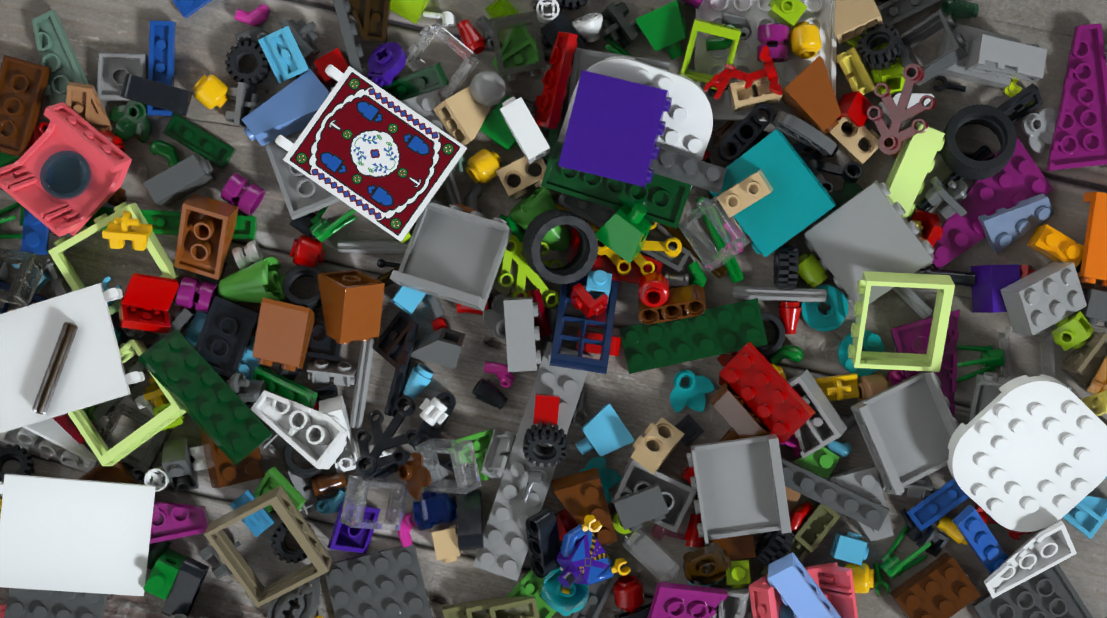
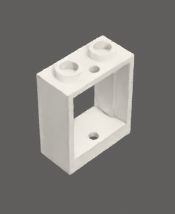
(524, 129)

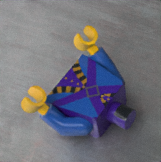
(584, 557)

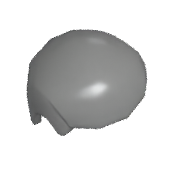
(488, 88)

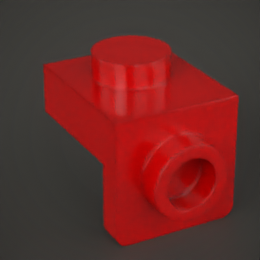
(931, 225)
(583, 300)

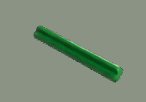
(732, 266)

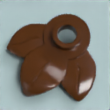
(415, 475)

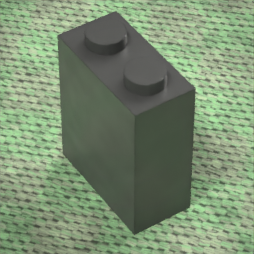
(180, 180)

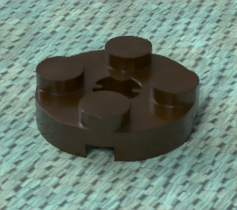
(696, 560)

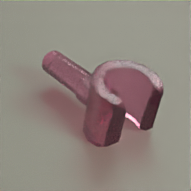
(659, 532)

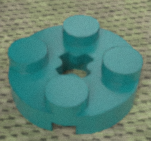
(834, 316)
(871, 343)
(562, 602)

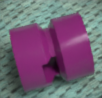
(773, 35)
(243, 194)
(189, 292)

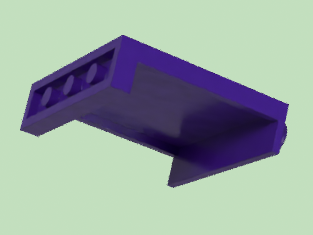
(615, 128)

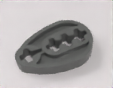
(803, 132)
(307, 598)

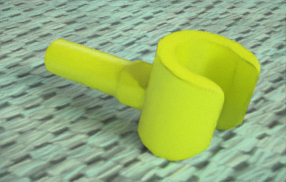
(1013, 88)

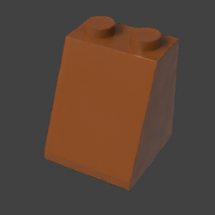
(812, 97)
(351, 305)
(283, 334)

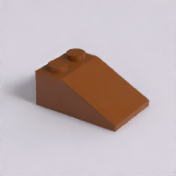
(205, 235)

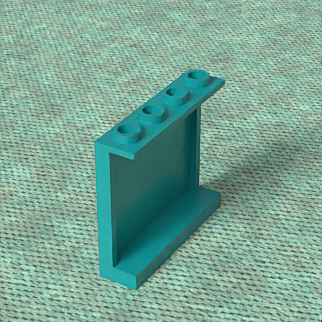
(795, 197)

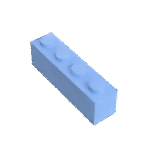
(799, 589)

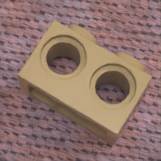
(750, 98)
(849, 143)
(520, 168)
(745, 193)
(656, 445)
(446, 542)

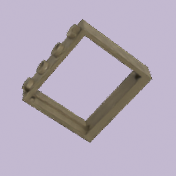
(296, 525)

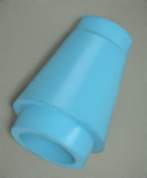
(418, 380)

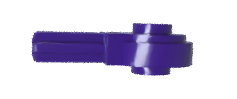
(386, 63)

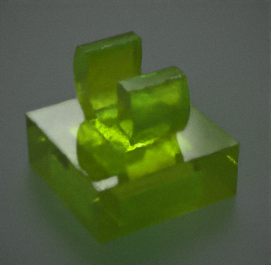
(500, 8)

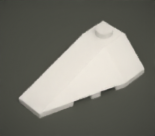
(308, 431)
(51, 441)
(1036, 555)

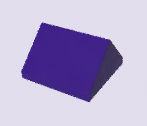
(987, 286)
(353, 539)

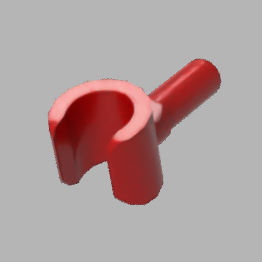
(439, 323)

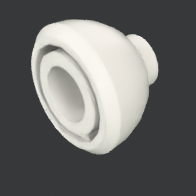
(589, 26)

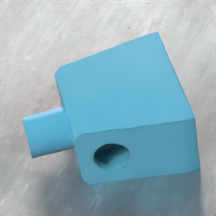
(604, 433)

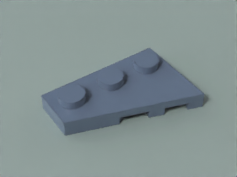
(1012, 223)

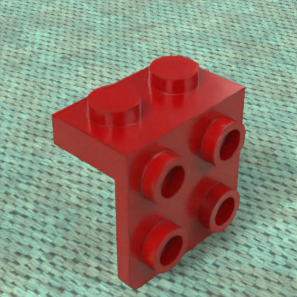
(147, 303)

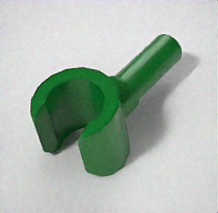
(880, 582)

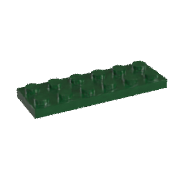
(662, 198)
(693, 338)
(205, 396)

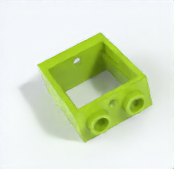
(714, 29)

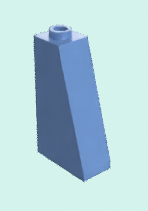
(287, 110)

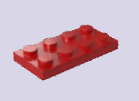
(766, 392)

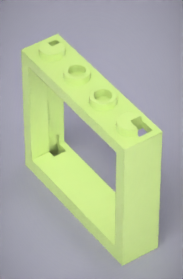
(154, 247)
(902, 361)
(111, 456)

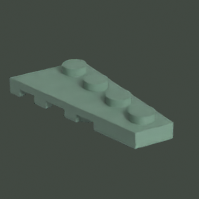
(56, 54)

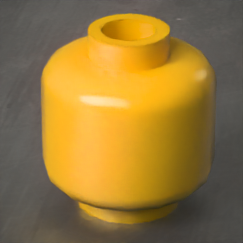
(805, 40)
(210, 91)
(483, 166)
(862, 577)

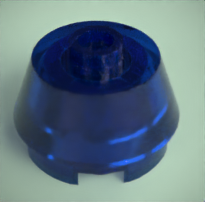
(433, 509)

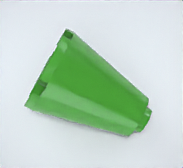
(534, 205)
(254, 283)

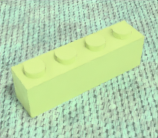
(912, 166)

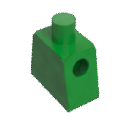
(665, 28)
(497, 130)
(626, 231)
(164, 574)

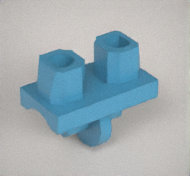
(256, 522)

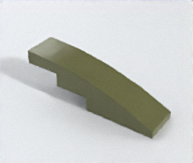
(811, 532)
(494, 608)

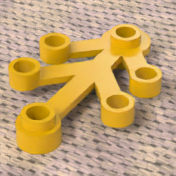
(640, 260)

